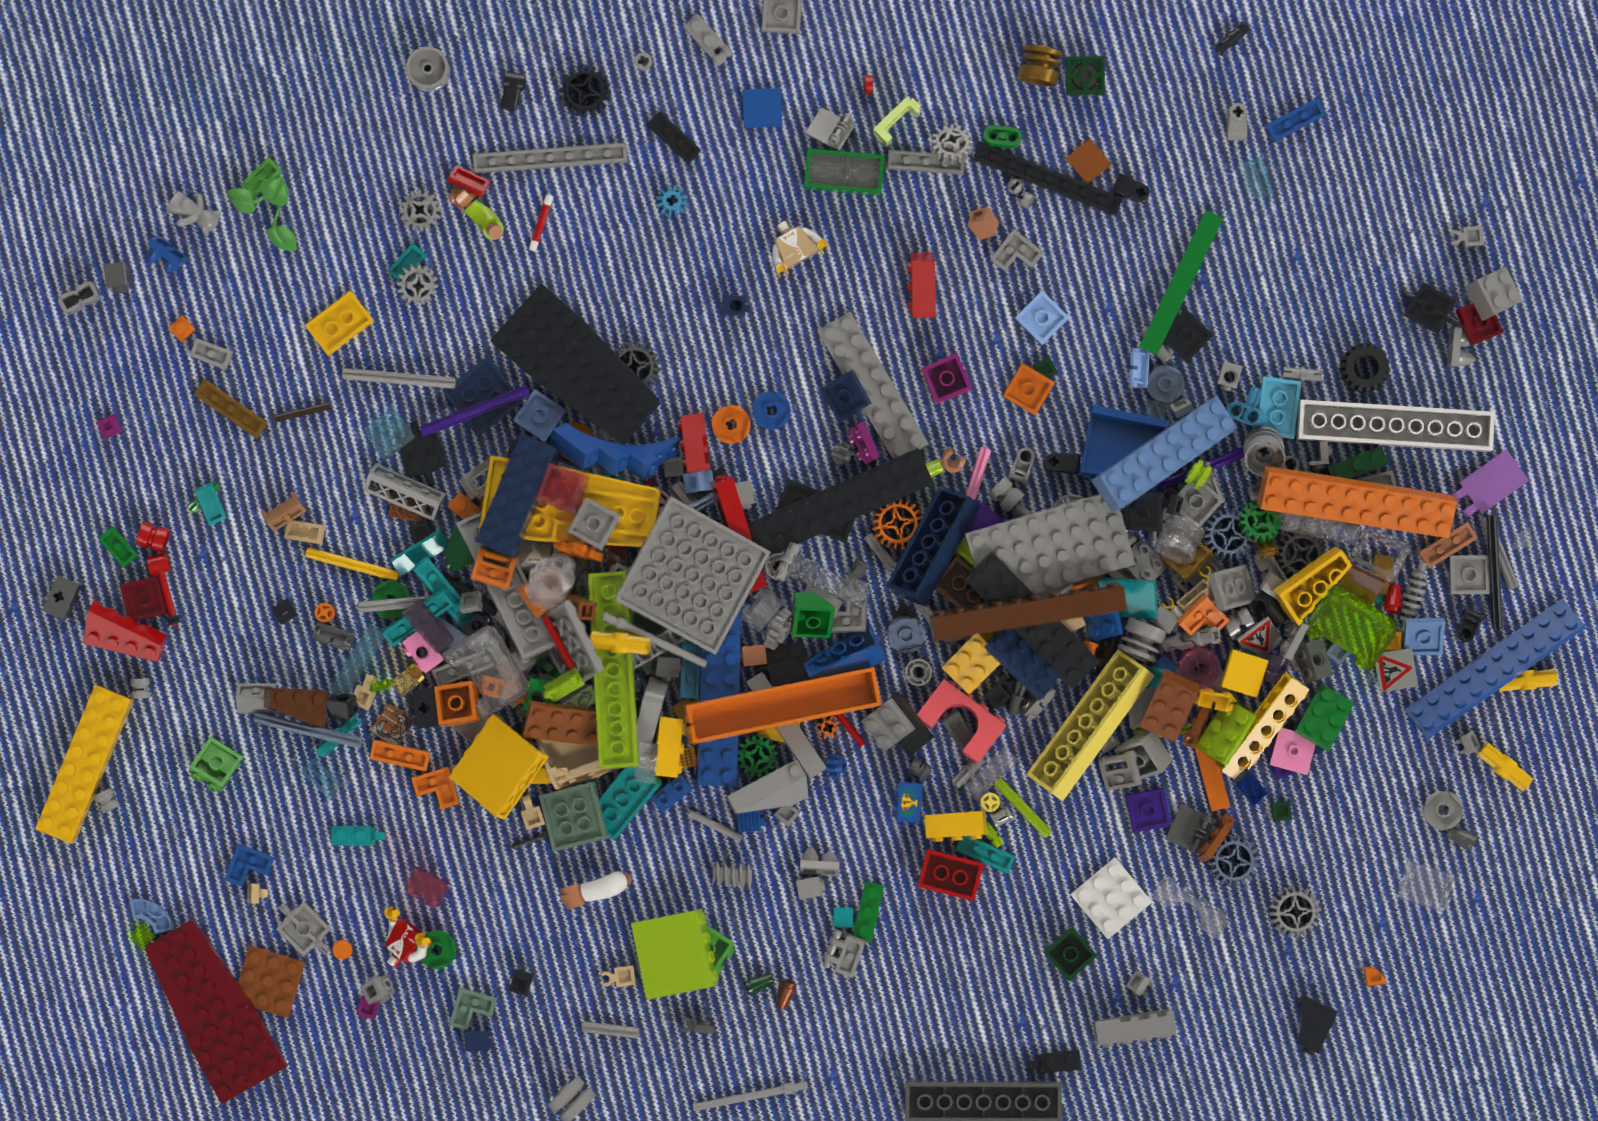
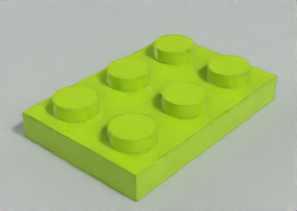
(1226, 734)

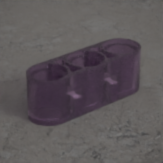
(428, 626)

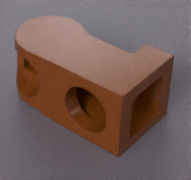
(584, 609)

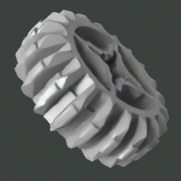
(1294, 902)

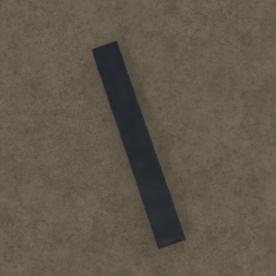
(1047, 179)

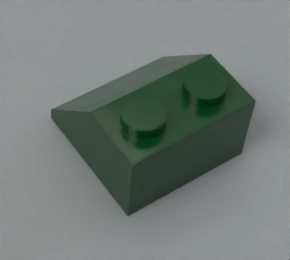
(457, 553)

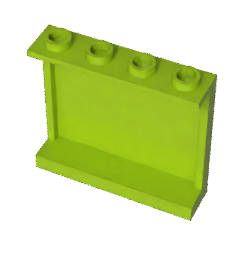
(675, 954)

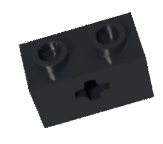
(417, 700)

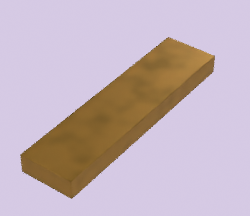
(230, 408)

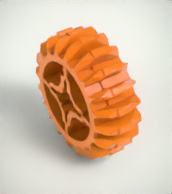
(901, 540)

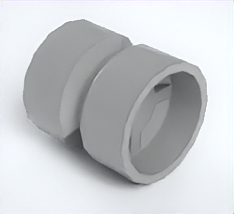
(1006, 494)
(1239, 623)

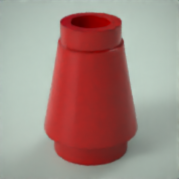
(1392, 601)

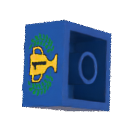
(908, 802)

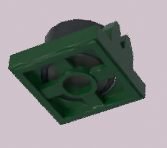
(1084, 77)

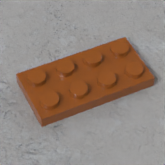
(561, 723)

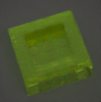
(381, 686)

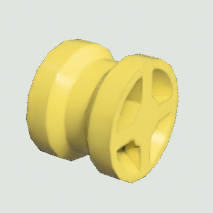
(990, 802)

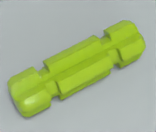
(992, 834)

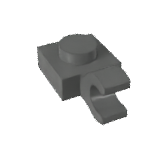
(701, 1027)

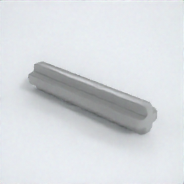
(608, 1029)

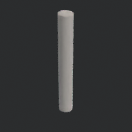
(715, 825)

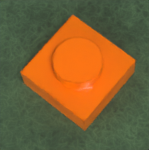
(182, 328)

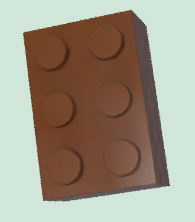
(1169, 705)

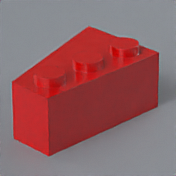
(922, 285)
(694, 443)

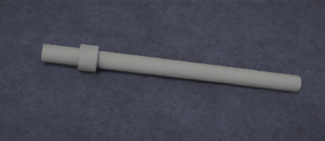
(621, 624)
(788, 1088)

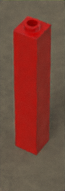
(733, 514)

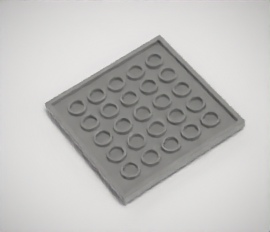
(692, 575)

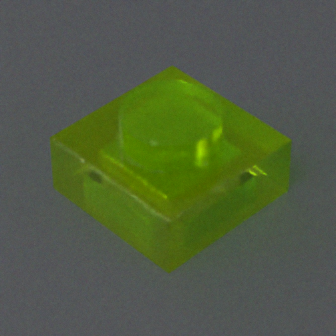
(142, 936)

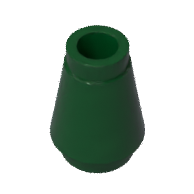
(757, 983)

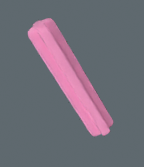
(978, 472)

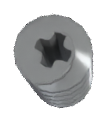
(732, 875)

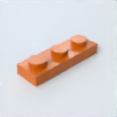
(400, 755)

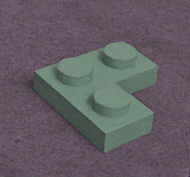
(469, 1002)

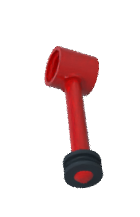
(159, 565)

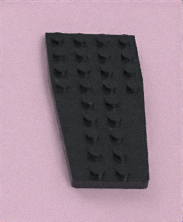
(575, 365)

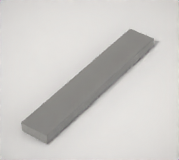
(793, 736)

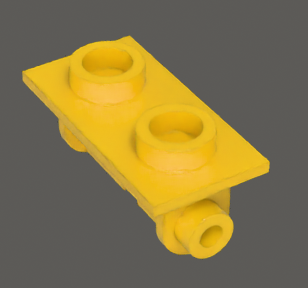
(1223, 700)

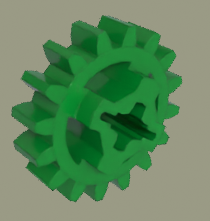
(1267, 527)
(765, 757)

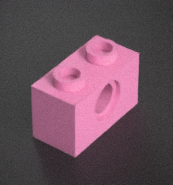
(427, 663)

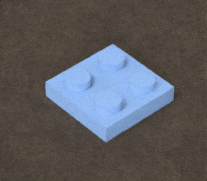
(1042, 317)

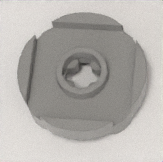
(1443, 799)

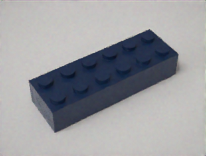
(516, 496)
(932, 546)

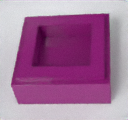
(367, 1010)

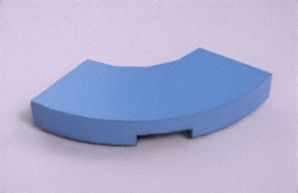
(152, 913)

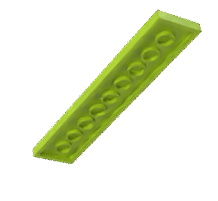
(615, 683)

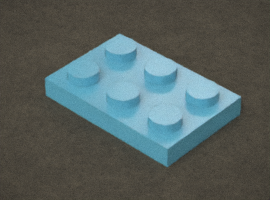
(1280, 403)

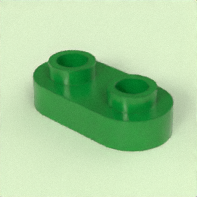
(1002, 136)

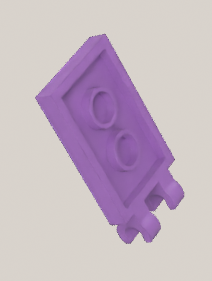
(1491, 483)

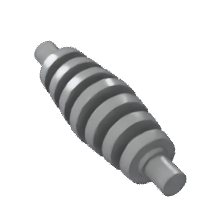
(1413, 597)

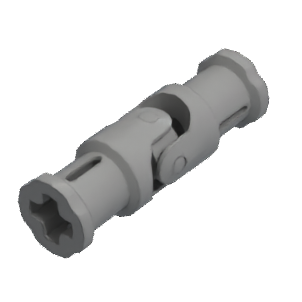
(1197, 639)

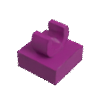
(109, 426)

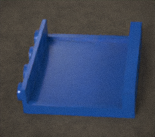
(1113, 436)

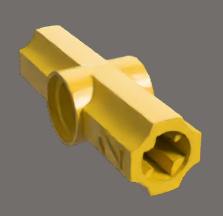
(620, 643)
(1531, 680)
(1505, 766)

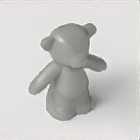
(192, 212)

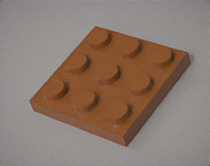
(271, 980)

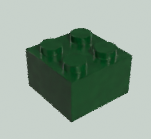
(1070, 953)

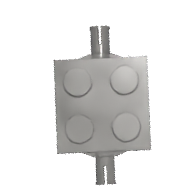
(304, 928)

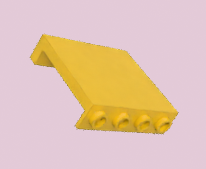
(498, 767)

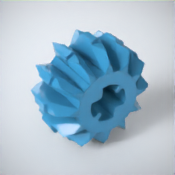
(668, 196)

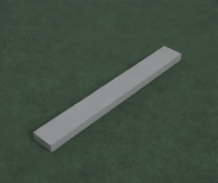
(550, 158)

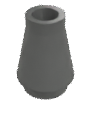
(1462, 838)

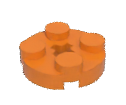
(725, 415)

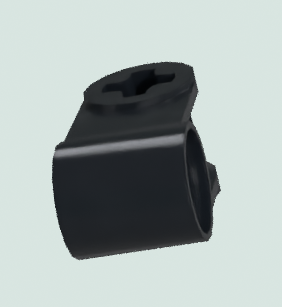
(1127, 187)
(1066, 463)
(1468, 623)

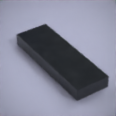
(673, 137)

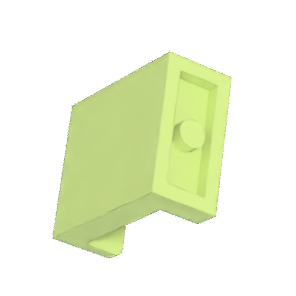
(881, 129)

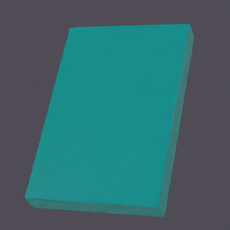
(1140, 597)

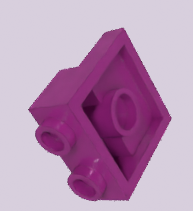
(866, 449)

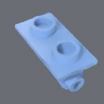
(1139, 373)

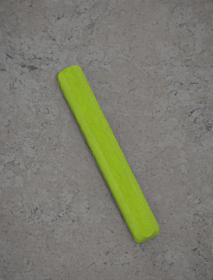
(1023, 808)

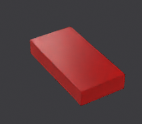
(468, 181)

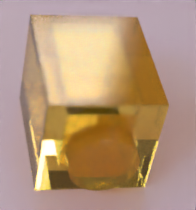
(407, 679)

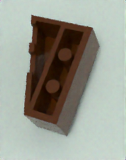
(301, 704)

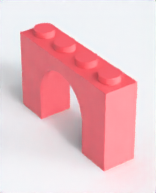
(949, 697)

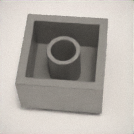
(1493, 293)

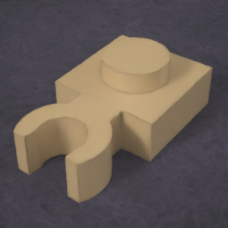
(623, 976)

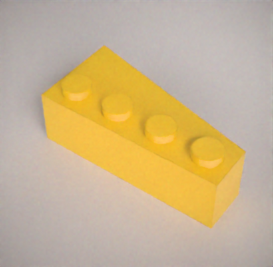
(1309, 585)

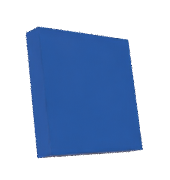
(762, 108)

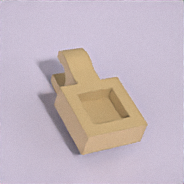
(363, 693)
(532, 815)

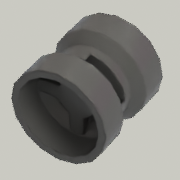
(919, 770)

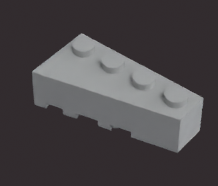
(1135, 1027)

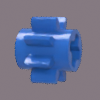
(835, 765)

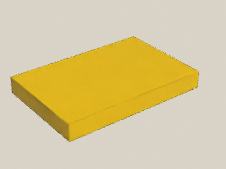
(339, 323)

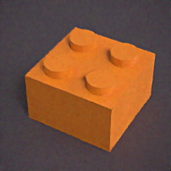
(457, 703)

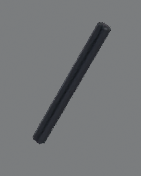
(1494, 572)

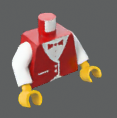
(404, 940)

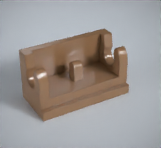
(284, 512)

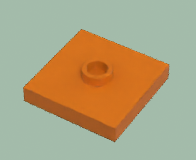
(1028, 389)

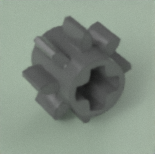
(842, 453)

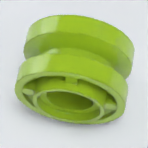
(1198, 474)

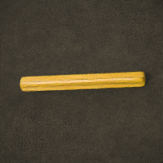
(352, 564)

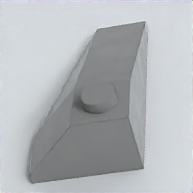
(778, 789)

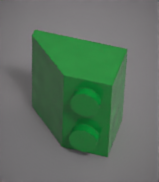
(811, 616)

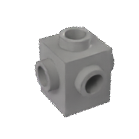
(378, 989)

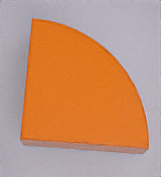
(1373, 976)

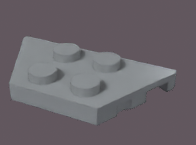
(1199, 503)

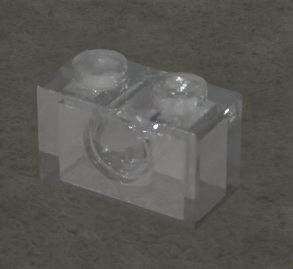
(647, 763)

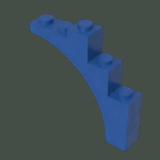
(613, 457)

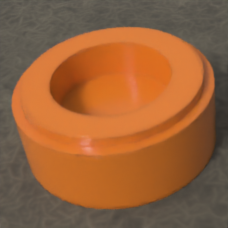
(342, 949)

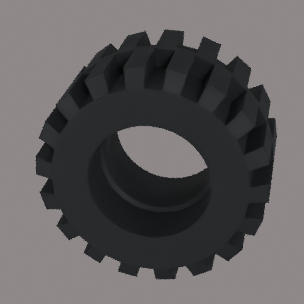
(1381, 367)

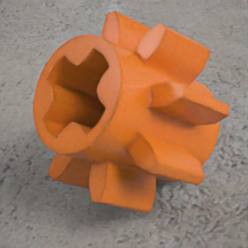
(833, 728)

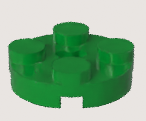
(394, 589)
(447, 953)

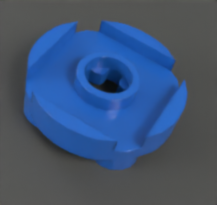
(773, 421)

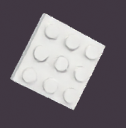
(1111, 898)

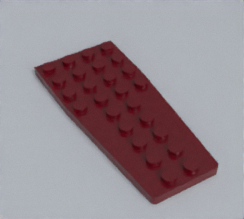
(214, 1012)

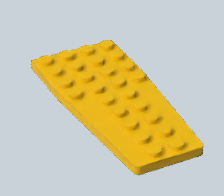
(633, 502)

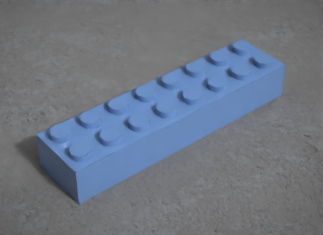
(1164, 454)

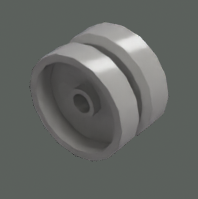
(436, 77)
(571, 1099)

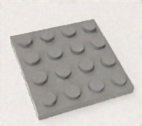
(575, 640)

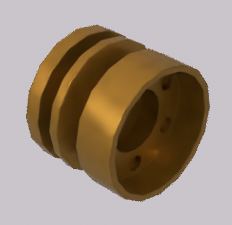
(1040, 61)

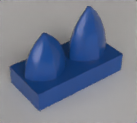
(161, 248)

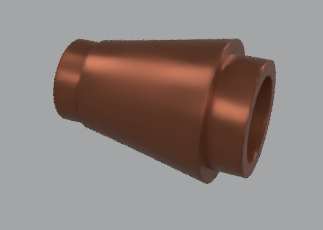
(785, 993)

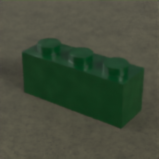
(1358, 464)

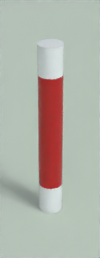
(540, 223)

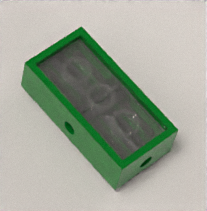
(844, 172)

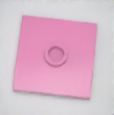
(1292, 752)

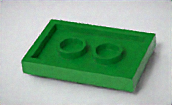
(1324, 717)

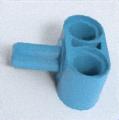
(1248, 409)

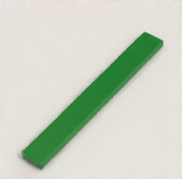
(1181, 283)

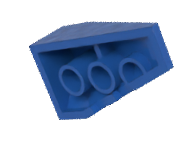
(848, 654)

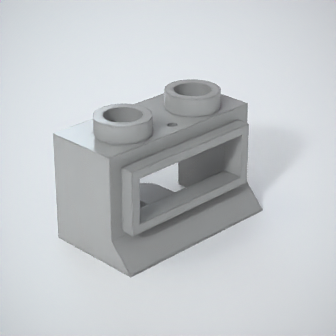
(468, 485)

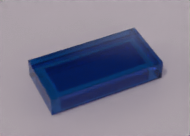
(1249, 787)

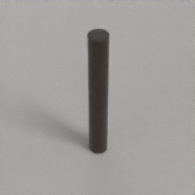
(303, 411)

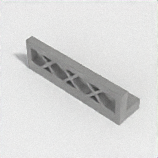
(405, 488)

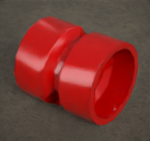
(153, 537)

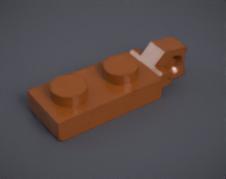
(1198, 725)
(1217, 836)

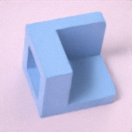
(697, 481)

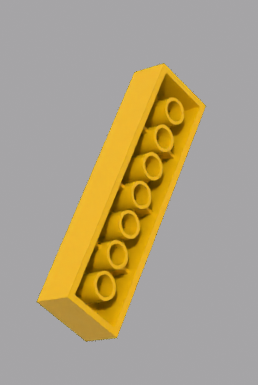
(84, 764)

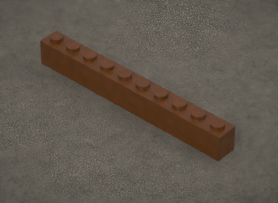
(1027, 612)

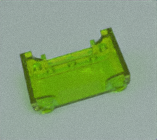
(1352, 626)

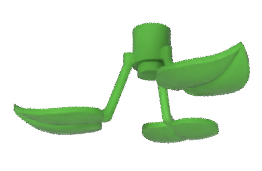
(277, 194)

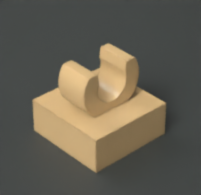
(254, 893)

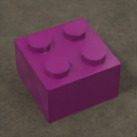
(946, 379)

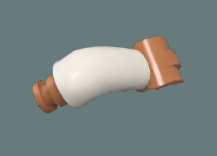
(599, 889)

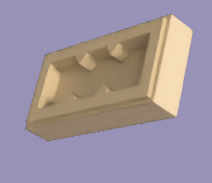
(305, 532)

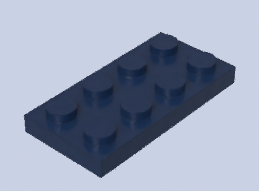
(1022, 662)

